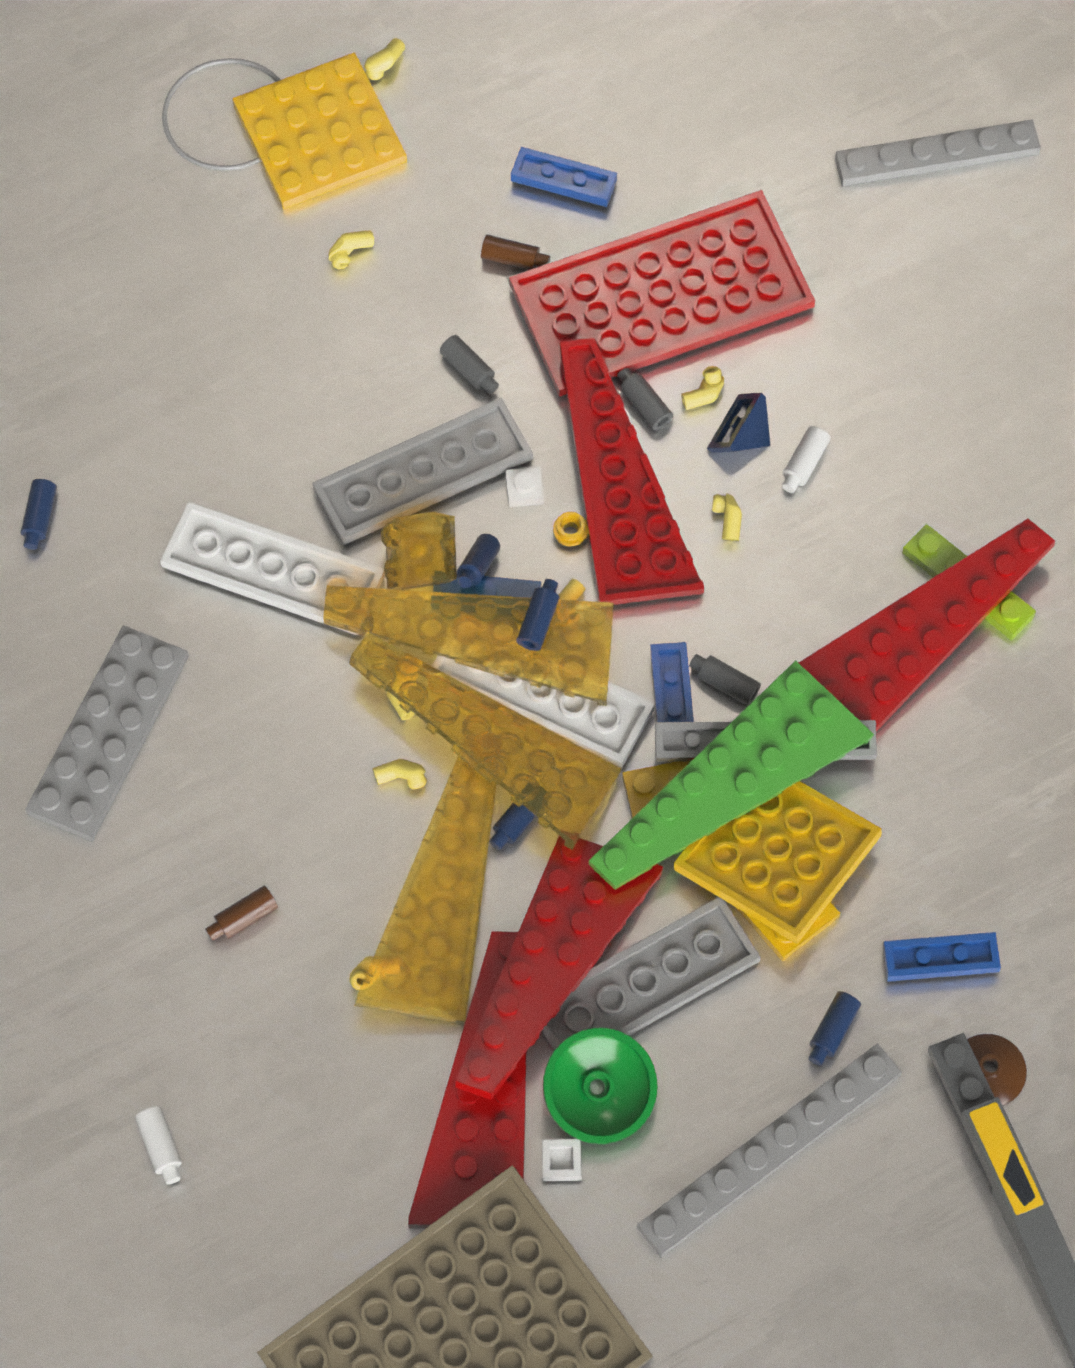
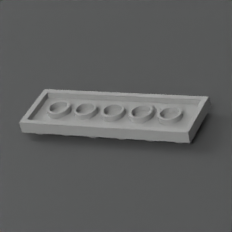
(422, 471)
(107, 733)
(657, 974)

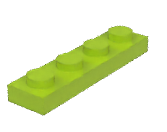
(937, 554)

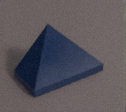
(743, 426)

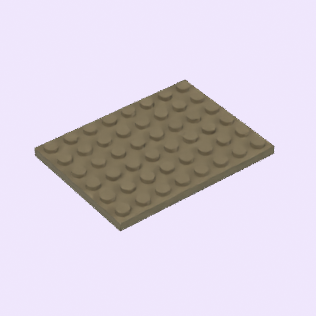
(470, 1291)

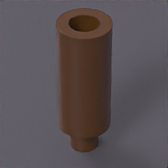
(512, 253)
(242, 914)

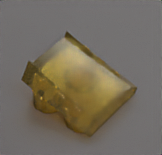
(420, 550)

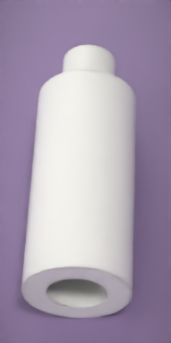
(805, 458)
(159, 1143)

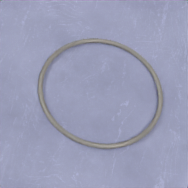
(177, 84)

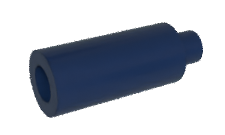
(38, 512)
(478, 560)
(538, 616)
(511, 825)
(833, 1027)

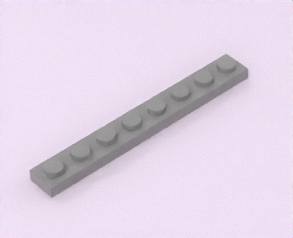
(768, 1150)

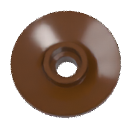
(1011, 1067)

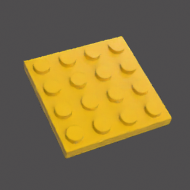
(319, 130)
(782, 858)

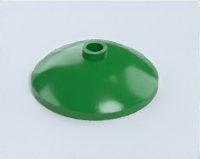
(626, 1079)

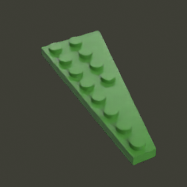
(764, 750)

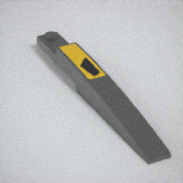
(1012, 1182)

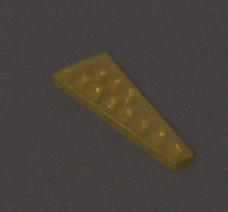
(484, 632)
(529, 761)
(432, 932)

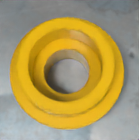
(567, 520)

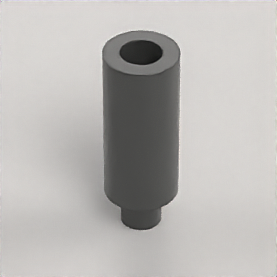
(469, 364)
(645, 399)
(726, 678)

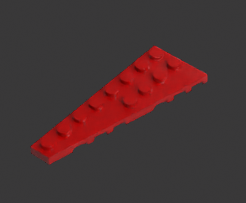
(628, 522)
(899, 647)
(554, 950)
(472, 1134)

